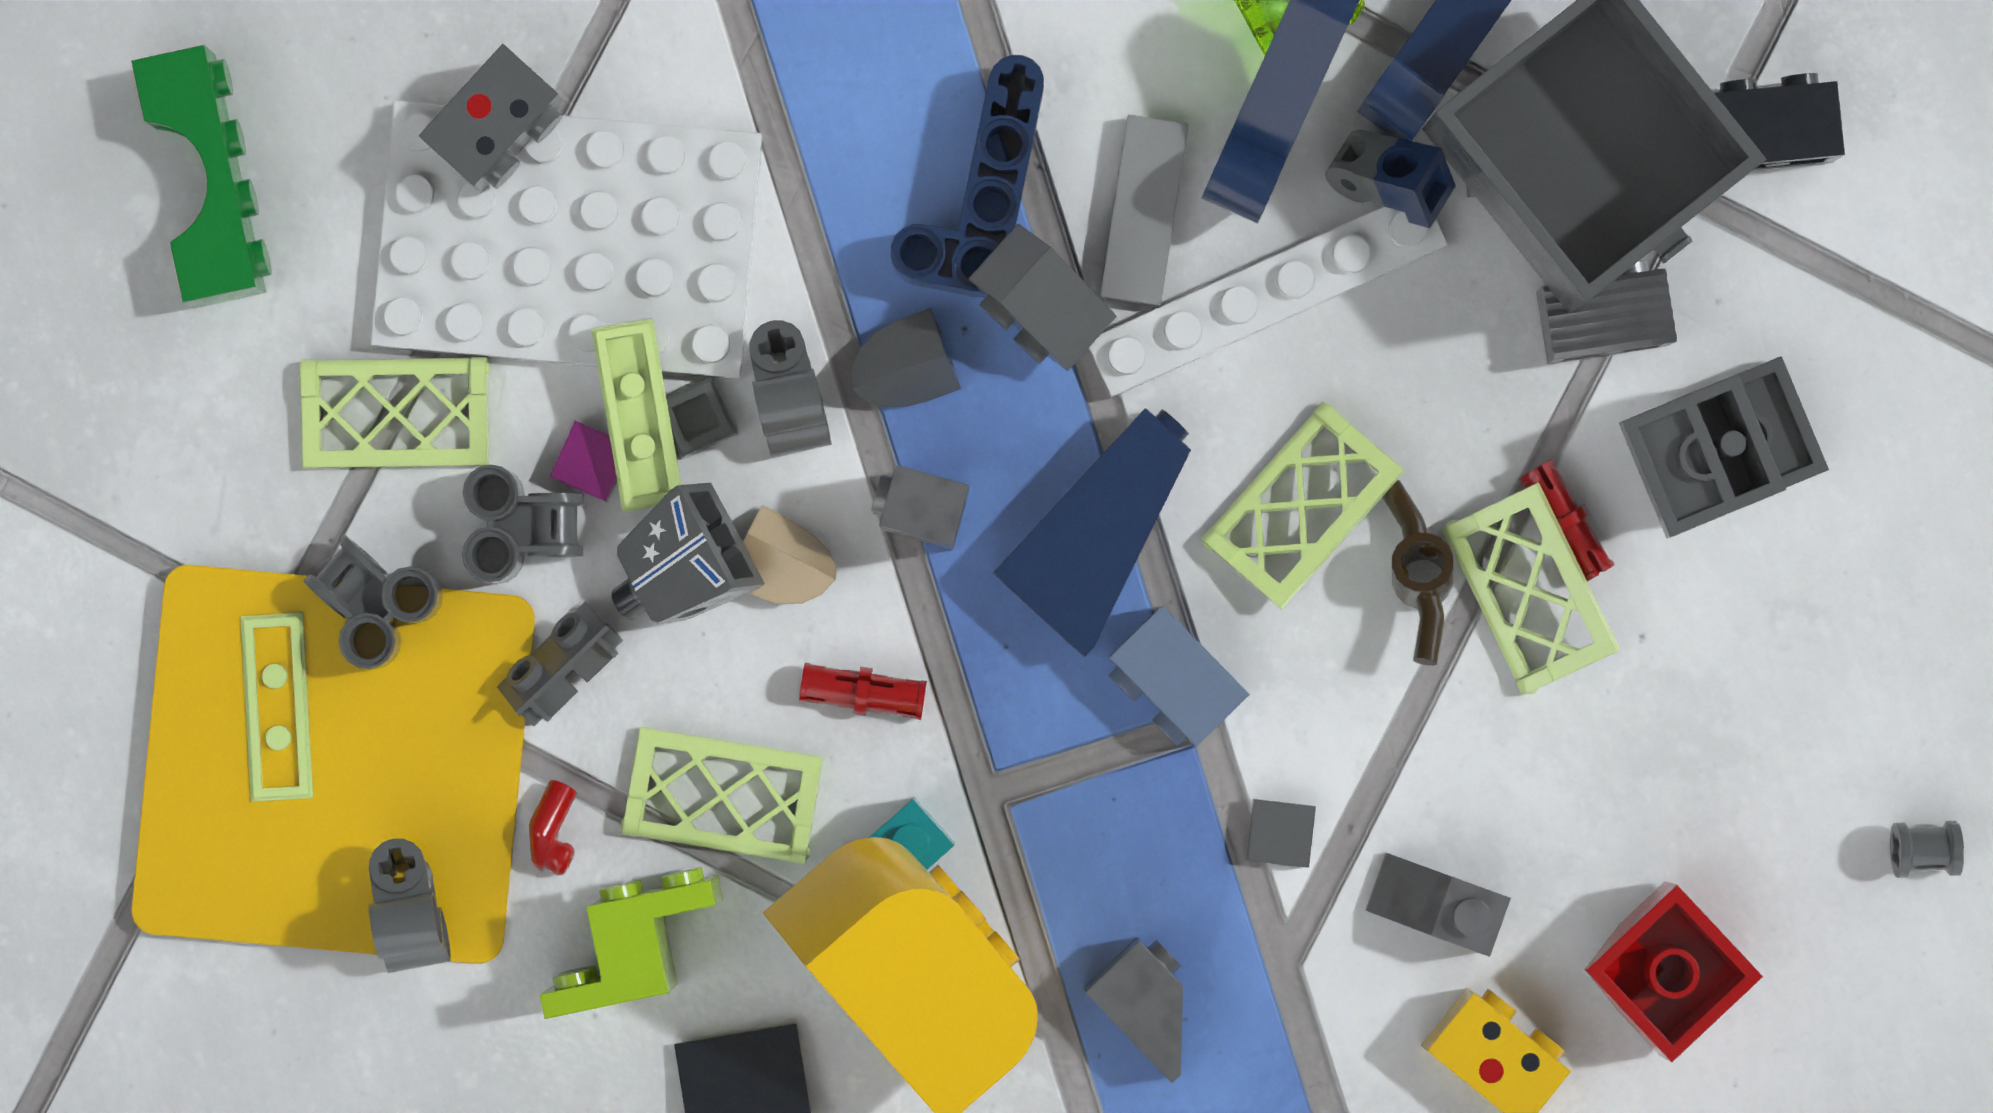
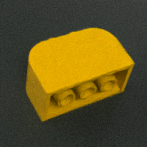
(911, 968)

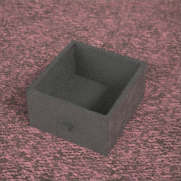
(1593, 145)

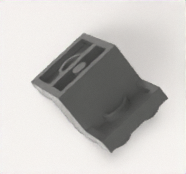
(1723, 447)

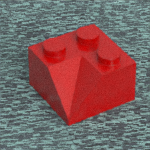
(1670, 971)

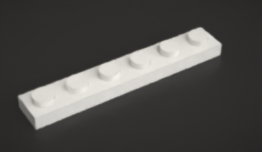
(1260, 297)

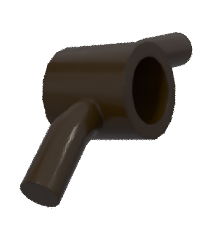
(1427, 596)

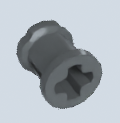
(1926, 849)

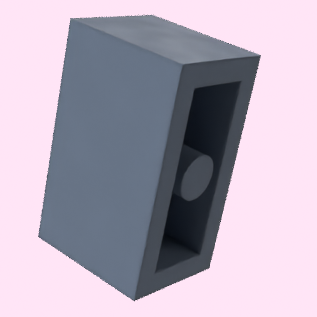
(1176, 678)

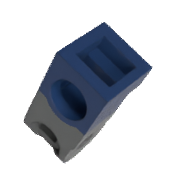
(1392, 175)

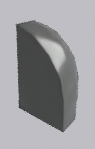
(904, 364)

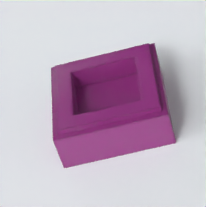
(587, 462)

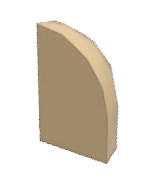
(788, 559)

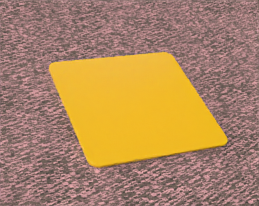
(394, 755)

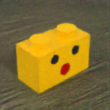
(1495, 1055)

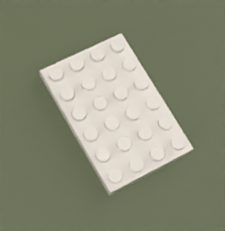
(582, 236)

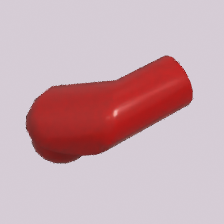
(545, 827)

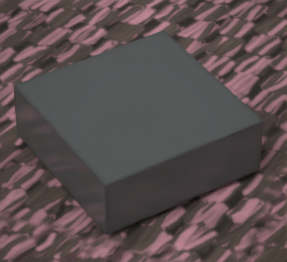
(699, 418)
(1281, 833)

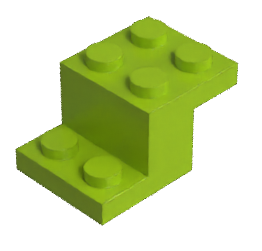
(630, 943)

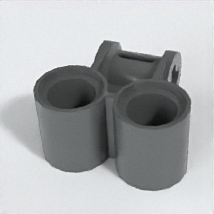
(787, 391)
(523, 524)
(368, 598)
(405, 916)

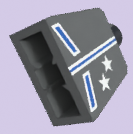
(683, 559)

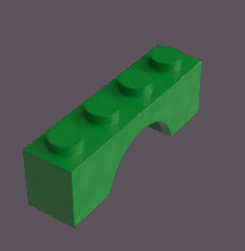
(218, 252)

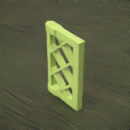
(365, 454)
(1552, 544)
(1312, 554)
(699, 749)

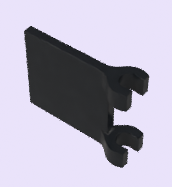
(744, 1073)

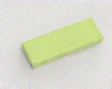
(636, 412)
(278, 736)

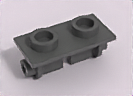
(538, 682)

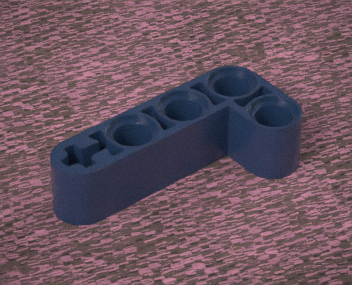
(1429, 64)
(1277, 105)
(984, 176)

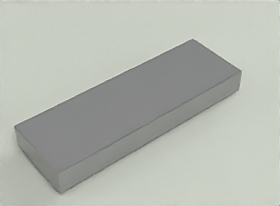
(1144, 211)

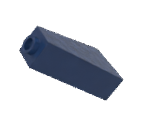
(1091, 539)

